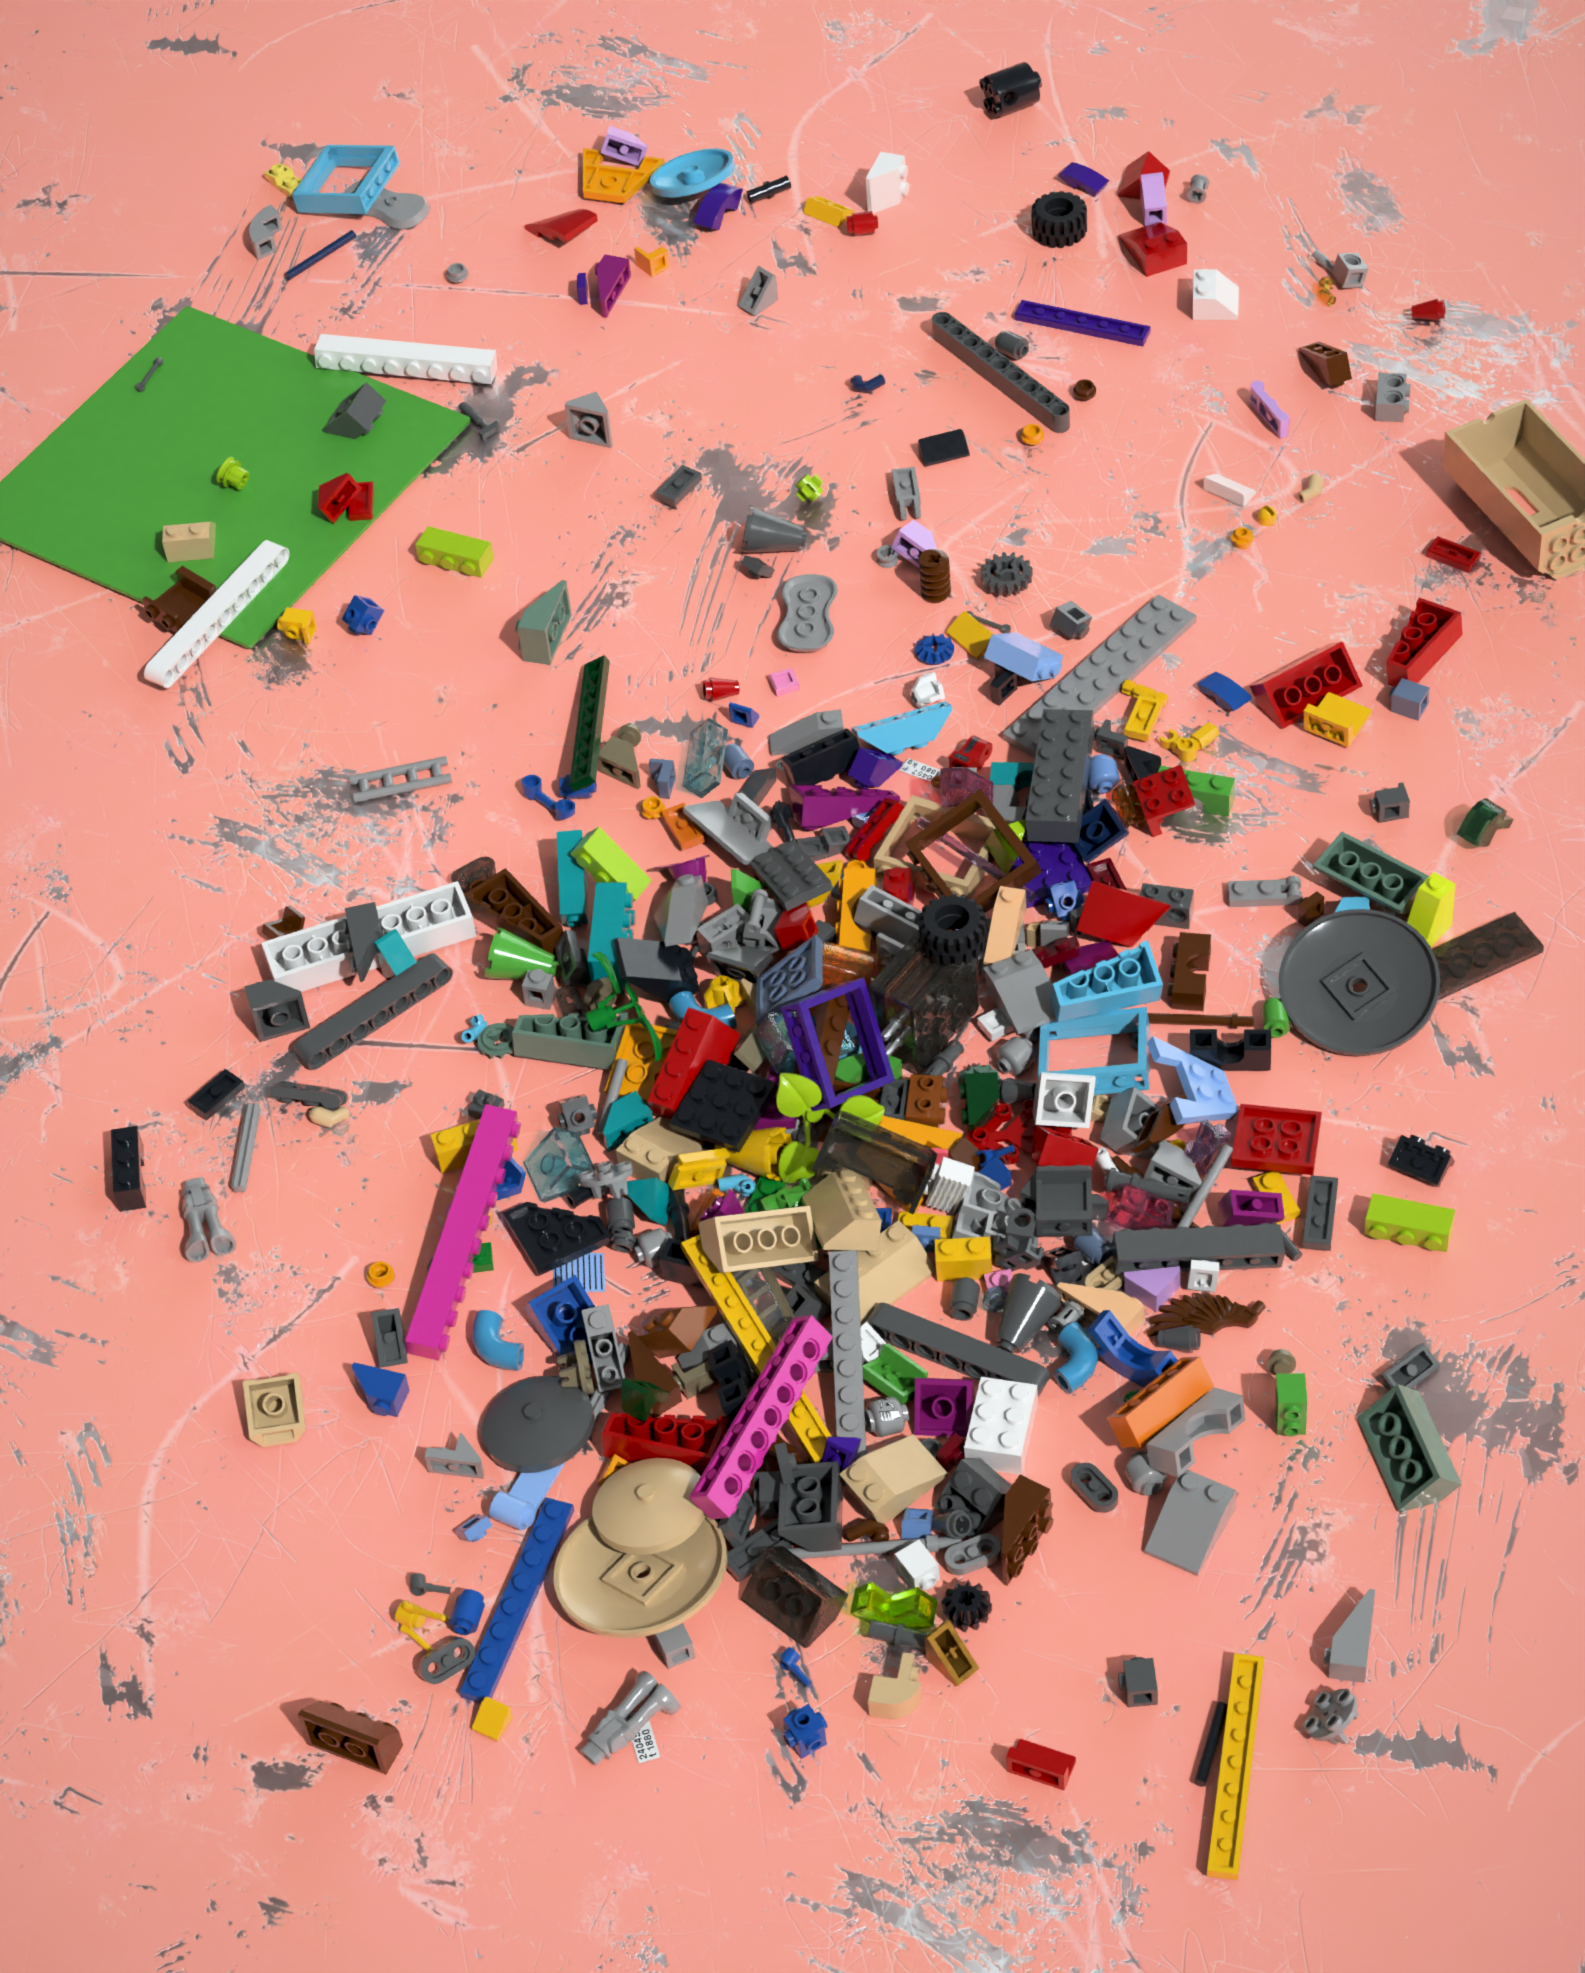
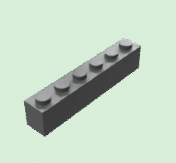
(1230, 1246)

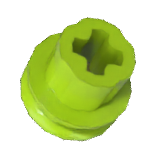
(232, 474)

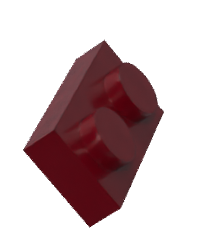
(1106, 873)
(1060, 951)

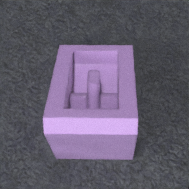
(1152, 1286)

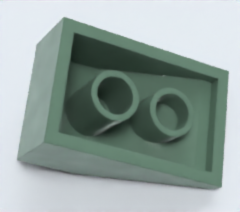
(544, 625)

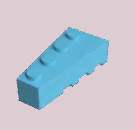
(1109, 986)

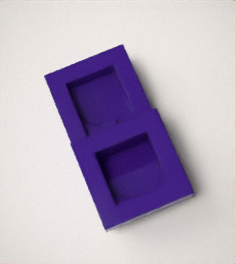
(1085, 177)

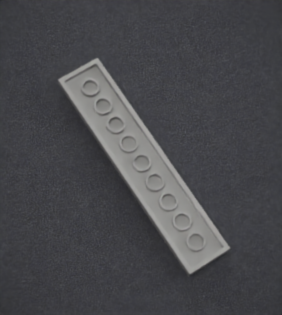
(1107, 668)

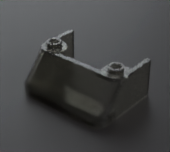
(877, 1155)

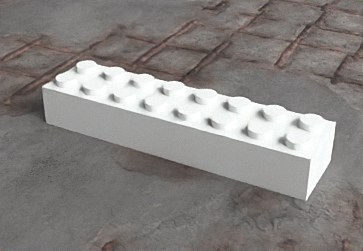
(321, 952)

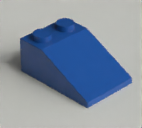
(559, 1316)

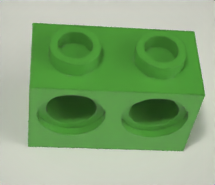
(1291, 1404)

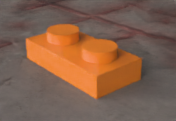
(682, 828)

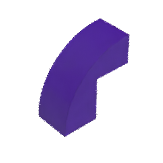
(715, 202)

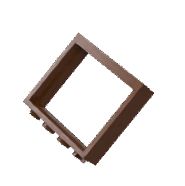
(978, 800)

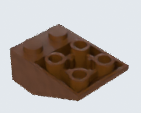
(1025, 1520)

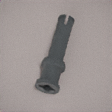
(1161, 1189)

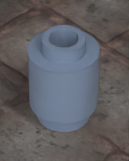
(737, 761)
(1094, 1248)

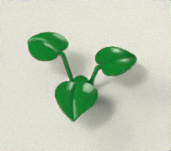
(605, 1015)

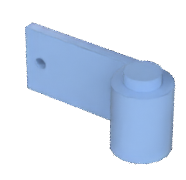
(524, 1499)

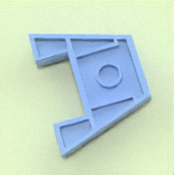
(1204, 1086)

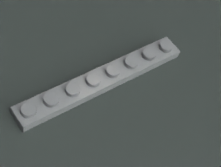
(847, 1347)

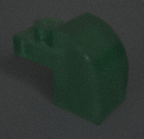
(1482, 823)

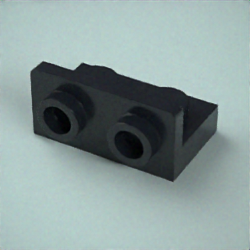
(1421, 1160)

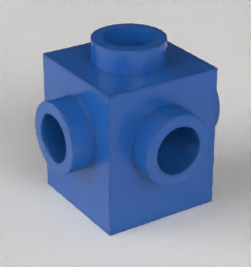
(362, 615)
(1057, 893)
(804, 1730)

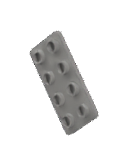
(738, 830)

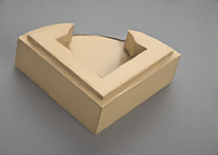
(1033, 934)

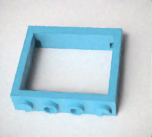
(380, 157)
(1108, 1078)

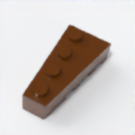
(508, 905)

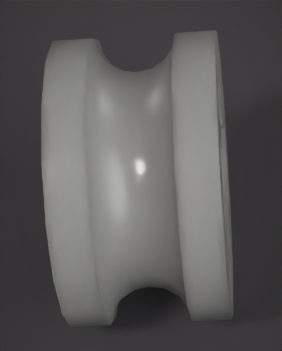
(887, 562)

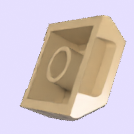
(275, 1409)

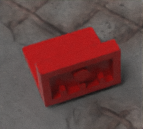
(1163, 796)

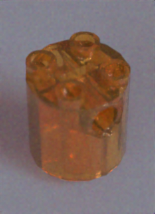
(847, 964)

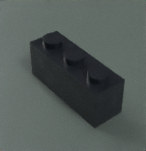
(821, 759)

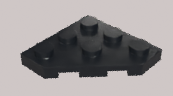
(554, 1235)

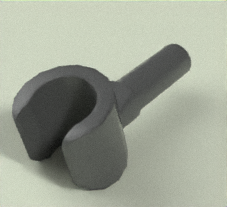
(420, 1587)

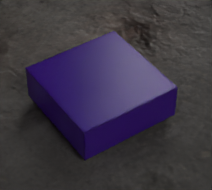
(582, 288)

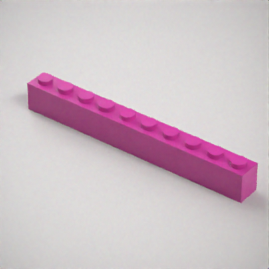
(462, 1233)

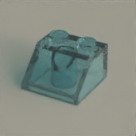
(557, 1163)

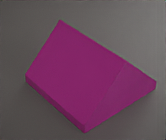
(943, 1406)

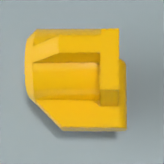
(723, 991)

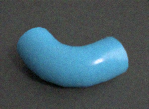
(681, 1001)
(491, 1346)
(1082, 1358)

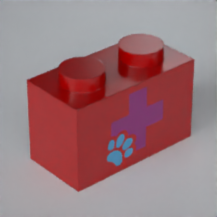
(899, 884)

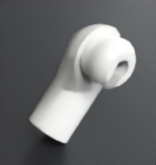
(1105, 1163)

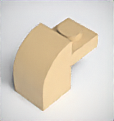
(896, 1696)

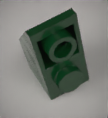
(980, 1097)

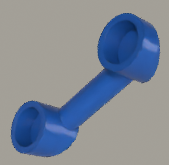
(533, 790)

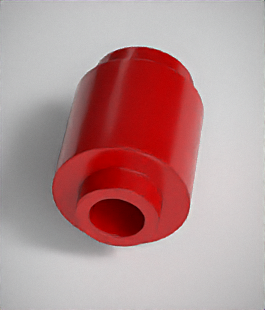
(862, 223)

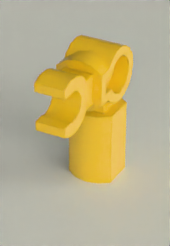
(1187, 747)

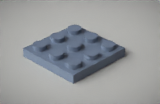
(790, 978)

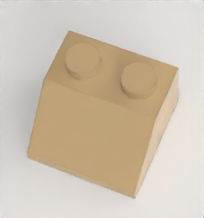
(189, 541)

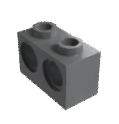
(1181, 904)

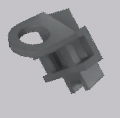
(1017, 1244)

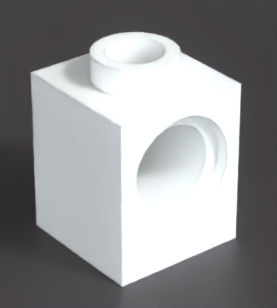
(917, 1566)

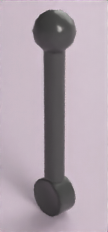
(141, 386)
(1004, 628)

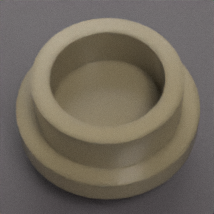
(630, 733)
(1281, 1362)

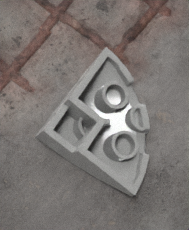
(987, 1212)

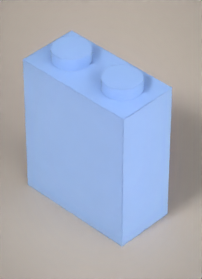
(1024, 656)

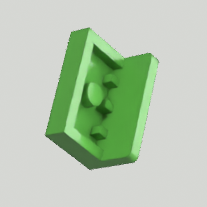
(894, 1374)

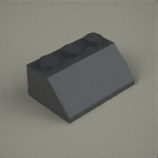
(813, 1507)

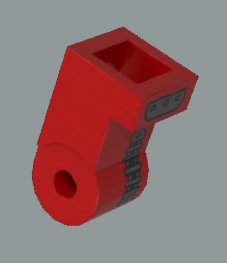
(972, 754)

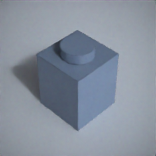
(1409, 699)

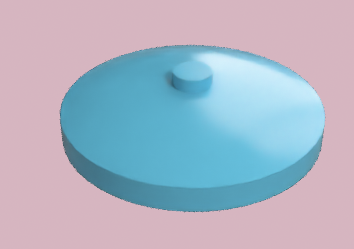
(692, 172)

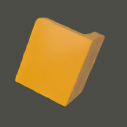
(653, 262)

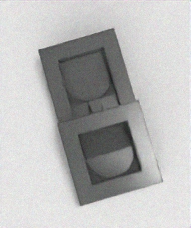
(829, 843)

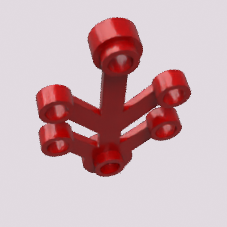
(988, 1138)

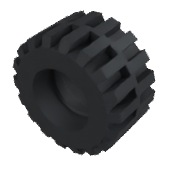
(1059, 219)
(956, 945)

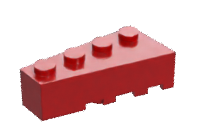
(1423, 641)
(683, 1440)

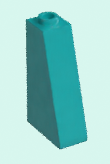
(572, 881)

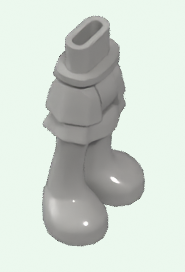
(202, 1207)
(615, 1732)

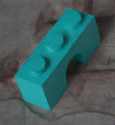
(1012, 773)

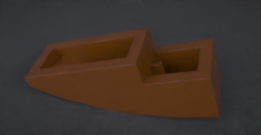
(1157, 1127)

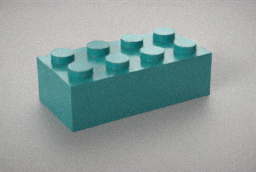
(610, 919)

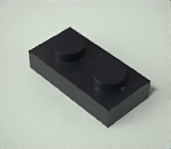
(216, 1094)

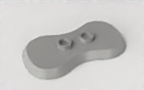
(395, 208)
(807, 614)

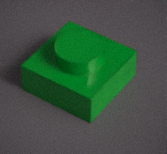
(484, 1261)

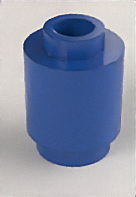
(567, 791)
(467, 1612)

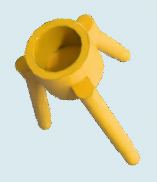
(414, 1616)

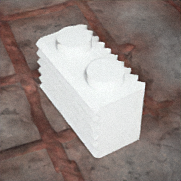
(948, 1185)

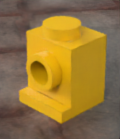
(298, 624)

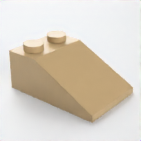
(655, 1149)
(892, 1478)

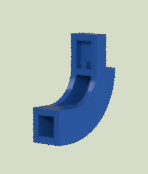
(1126, 1354)

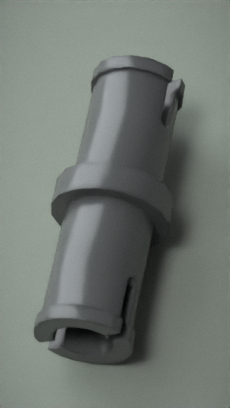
(944, 1061)
(897, 1634)

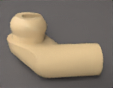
(1314, 488)

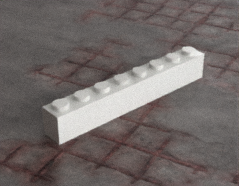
(405, 359)

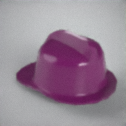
(695, 867)

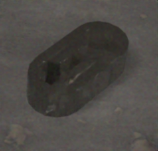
(474, 871)
(577, 1004)

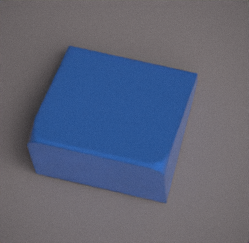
(743, 715)
(998, 1172)

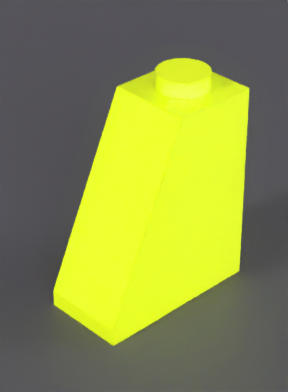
(1433, 908)

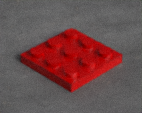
(1276, 1139)

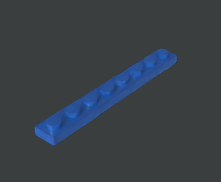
(517, 1600)

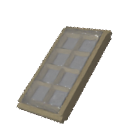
(767, 1301)

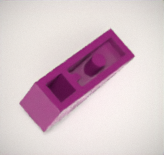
(612, 278)

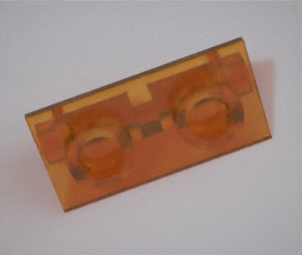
(1128, 804)

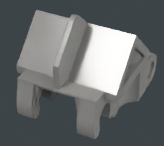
(763, 918)

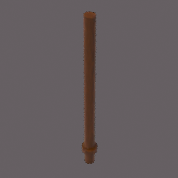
(1197, 1019)

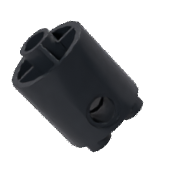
(1011, 89)

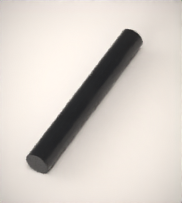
(1210, 1744)

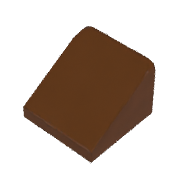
(966, 1153)

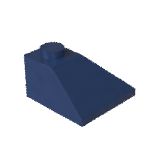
(1099, 831)

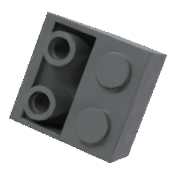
(977, 1492)

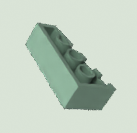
(567, 1040)

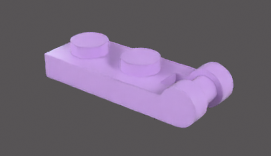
(1269, 409)

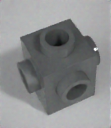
(570, 1107)

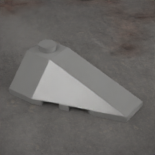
(681, 910)

